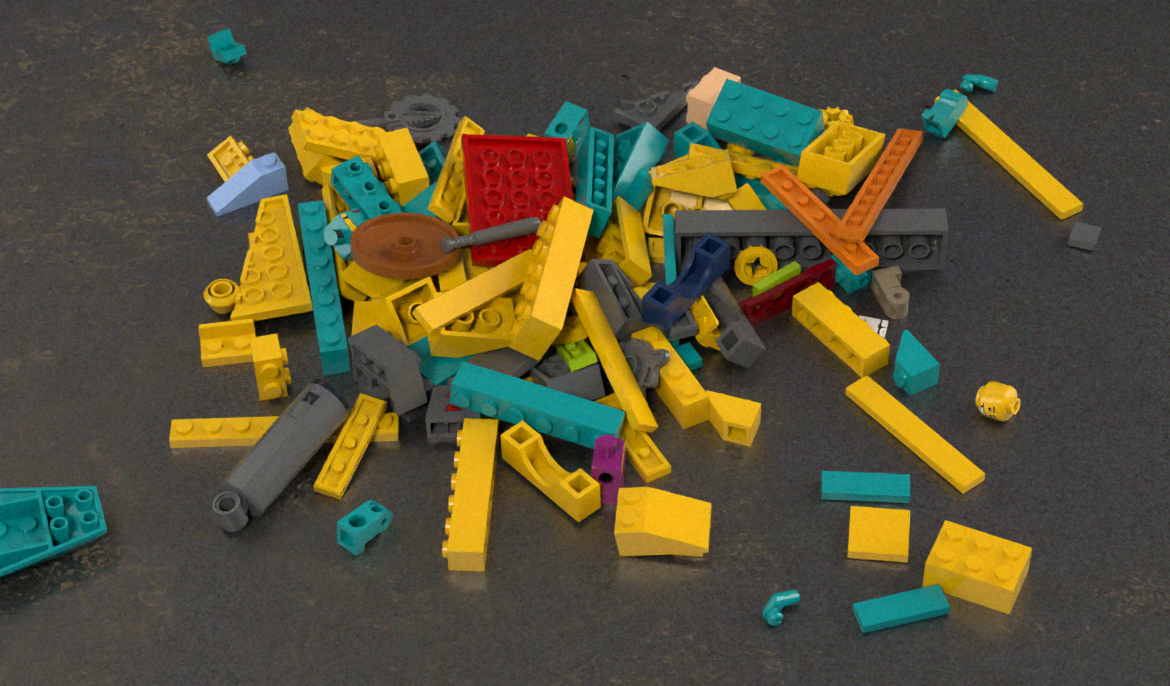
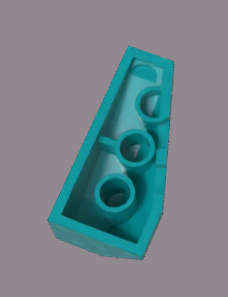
(635, 150)

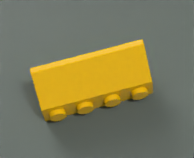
(623, 243)

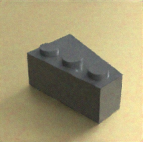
(615, 297)

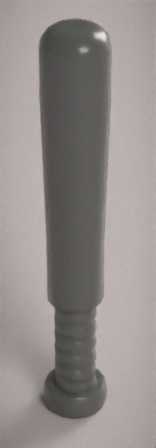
(502, 232)

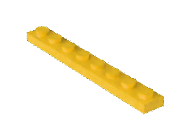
(248, 430)

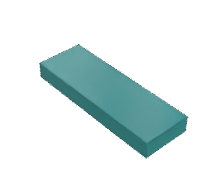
(865, 486)
(901, 608)

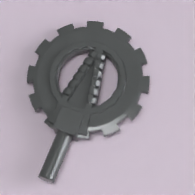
(405, 115)

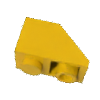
(734, 417)

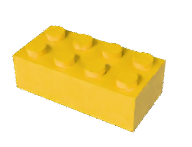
(840, 158)

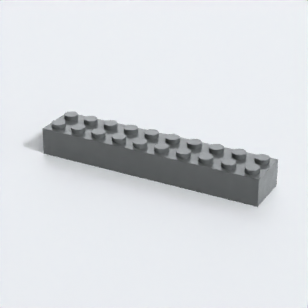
(899, 236)

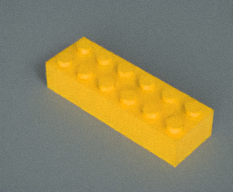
(550, 278)

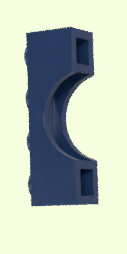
(667, 303)

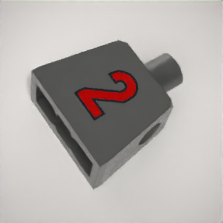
(443, 418)

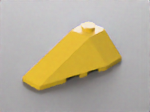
(668, 200)

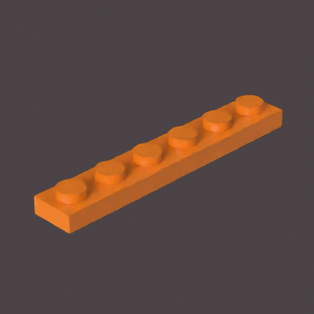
(817, 219)

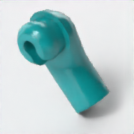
(981, 81)

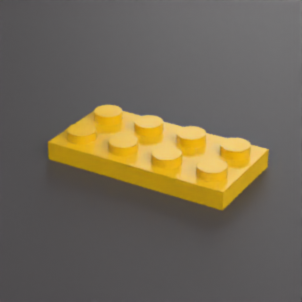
(335, 136)

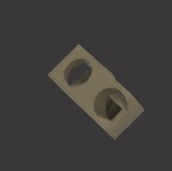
(889, 293)

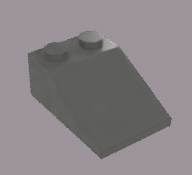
(556, 375)

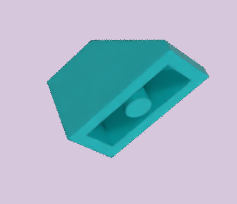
(914, 366)

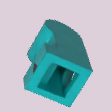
(944, 113)
(362, 526)

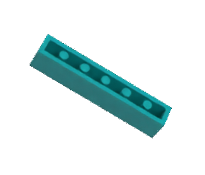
(596, 177)
(537, 405)

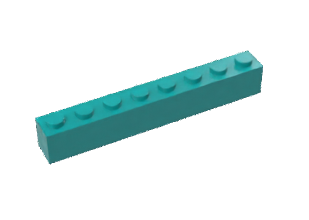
(323, 289)

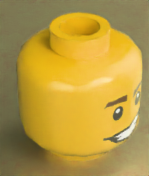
(997, 401)

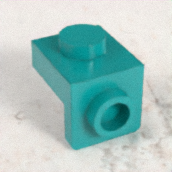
(224, 47)
(848, 279)

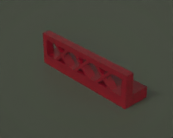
(770, 306)

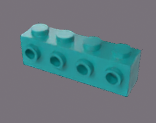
(361, 189)

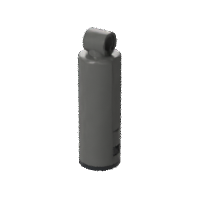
(280, 454)

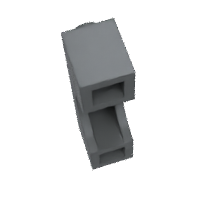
(737, 338)

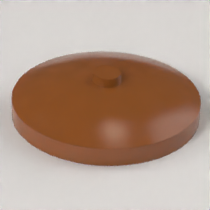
(403, 246)

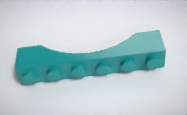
(696, 134)

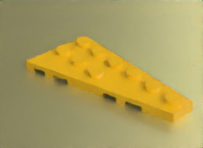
(273, 268)

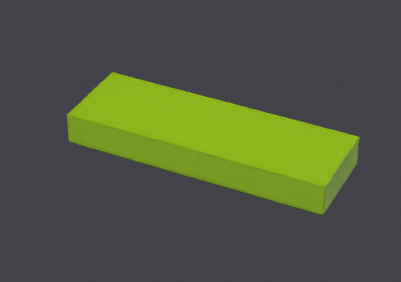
(576, 354)

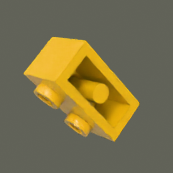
(268, 366)

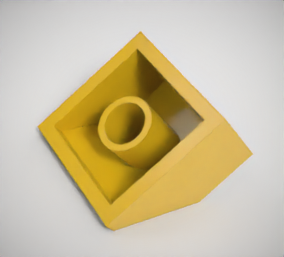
(396, 308)

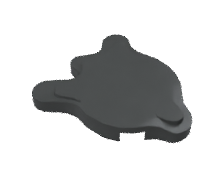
(644, 362)

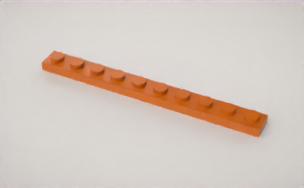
(879, 185)

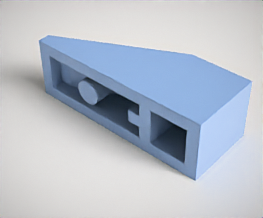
(253, 182)

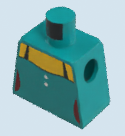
(572, 124)
(340, 231)

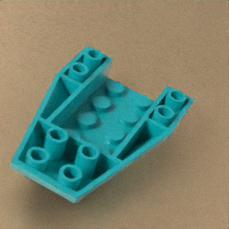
(46, 524)

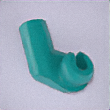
(777, 601)

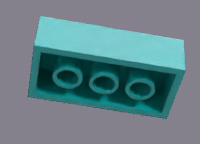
(764, 122)

